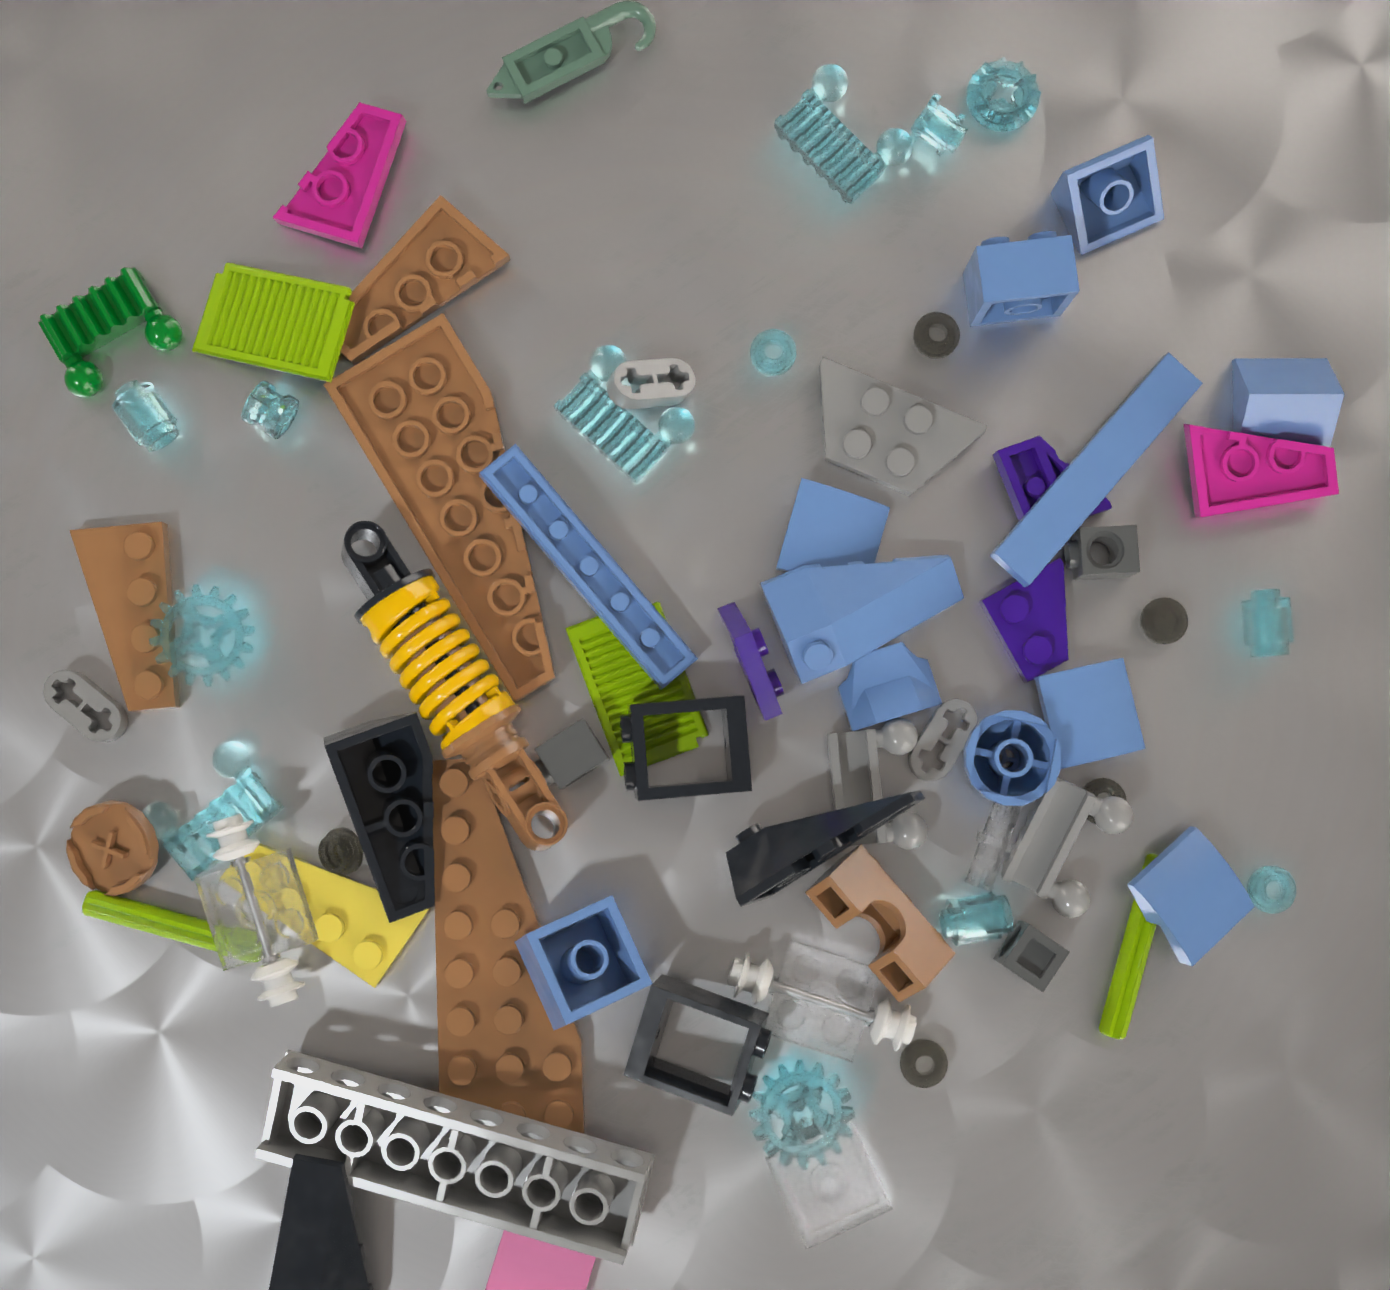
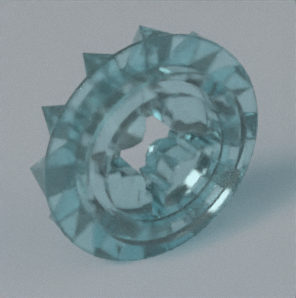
(1000, 114)

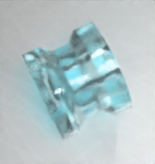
(270, 410)

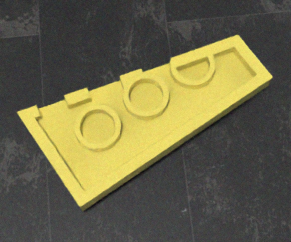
(351, 920)

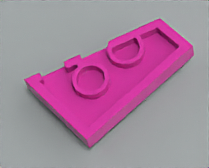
(348, 182)
(1253, 471)

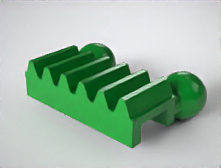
(99, 319)

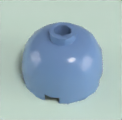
(1033, 760)

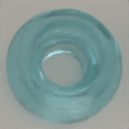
(770, 366)
(1257, 889)

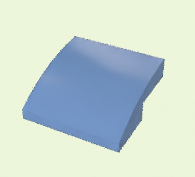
(831, 528)
(1091, 712)
(1191, 895)

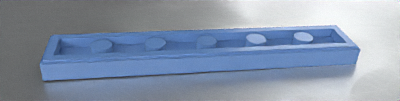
(1095, 470)
(588, 566)

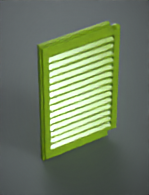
(275, 321)
(619, 680)

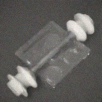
(256, 910)
(822, 1001)

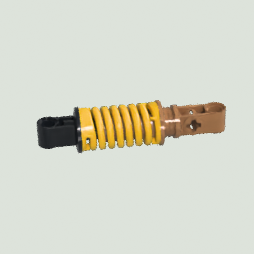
(441, 679)

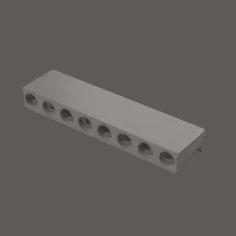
(458, 1156)

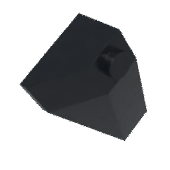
(389, 796)
(785, 852)
(318, 1231)

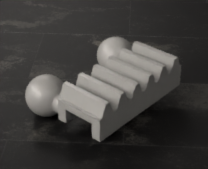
(857, 777)
(1050, 837)

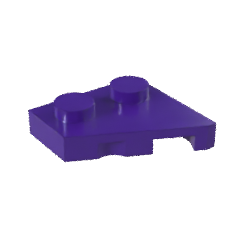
(1029, 471)
(1032, 621)
(749, 649)

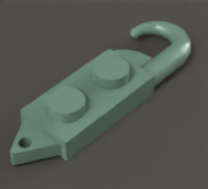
(567, 53)

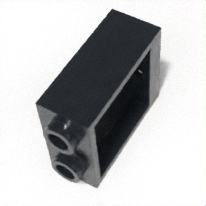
(735, 748)
(683, 1082)

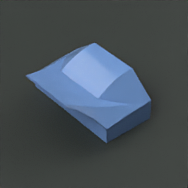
(887, 686)

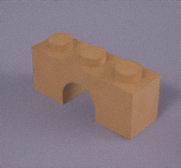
(909, 945)

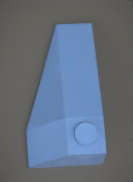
(849, 610)

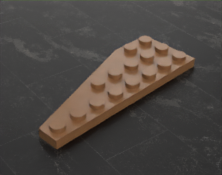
(428, 436)
(489, 1016)

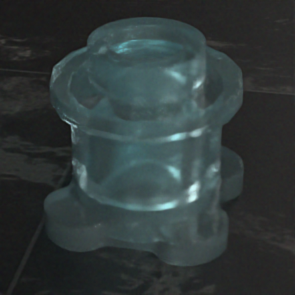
(939, 127)

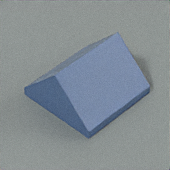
(1110, 195)
(1286, 398)

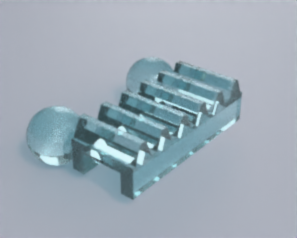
(831, 145)
(615, 429)
(248, 796)

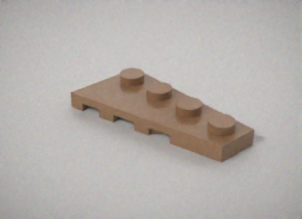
(417, 276)
(127, 581)

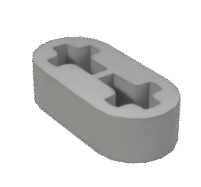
(650, 374)
(78, 714)
(951, 747)

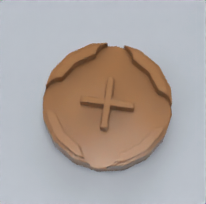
(112, 847)

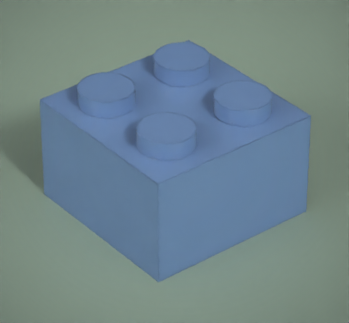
(1020, 279)
(583, 962)

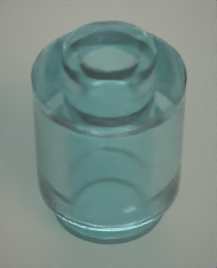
(145, 415)
(1267, 623)
(976, 918)

